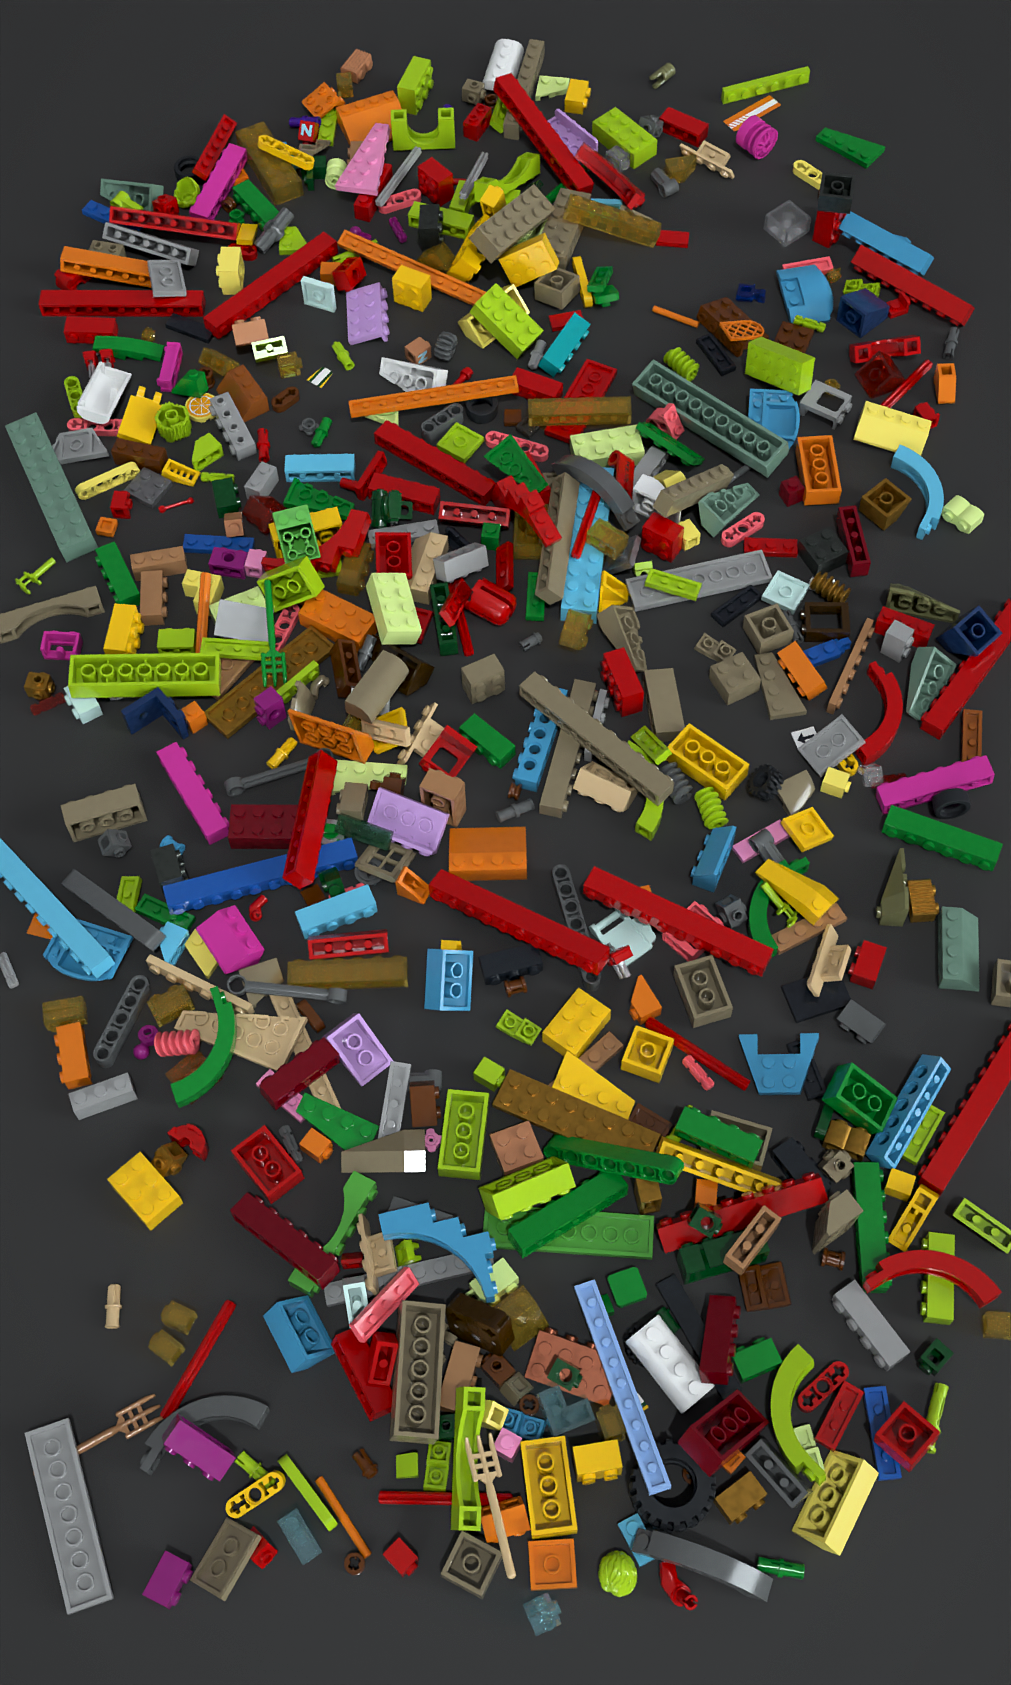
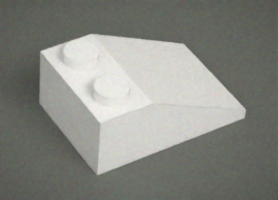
(645, 494)

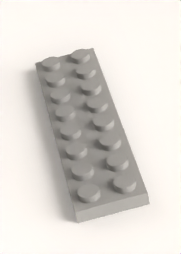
(715, 575)
(69, 1516)

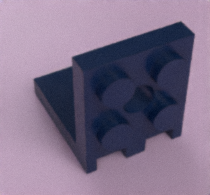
(152, 707)

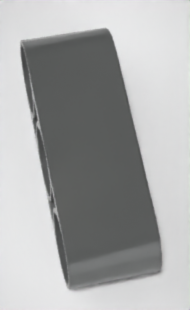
(440, 423)

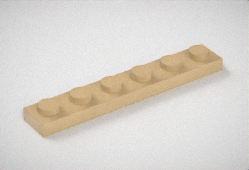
(194, 983)

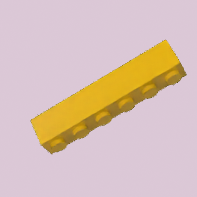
(717, 1168)

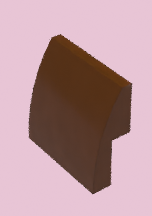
(650, 1120)
(765, 1287)

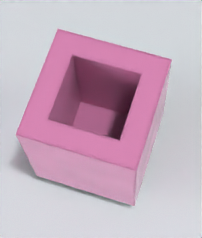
(253, 563)
(507, 1445)

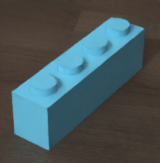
(320, 467)
(336, 911)

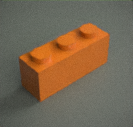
(801, 671)
(73, 1055)

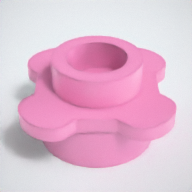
(432, 1146)

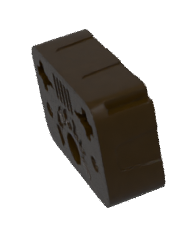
(480, 1324)

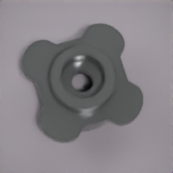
(308, 426)

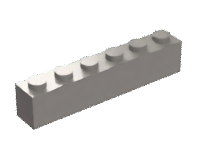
(150, 244)

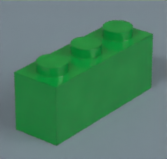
(488, 741)

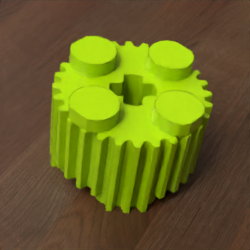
(173, 422)

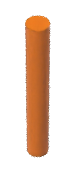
(675, 316)

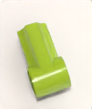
(122, 199)

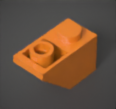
(945, 383)

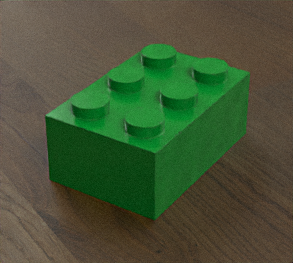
(859, 1098)

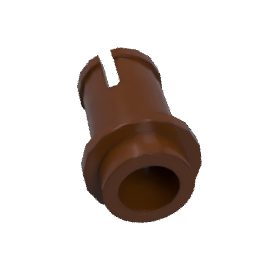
(366, 1465)

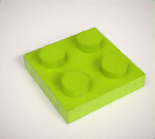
(460, 442)

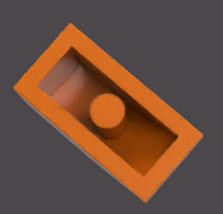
(644, 1002)

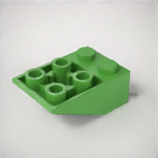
(296, 533)

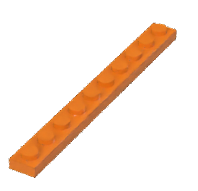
(393, 260)
(433, 396)

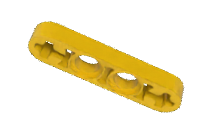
(272, 145)
(578, 269)

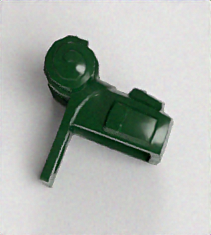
(387, 508)

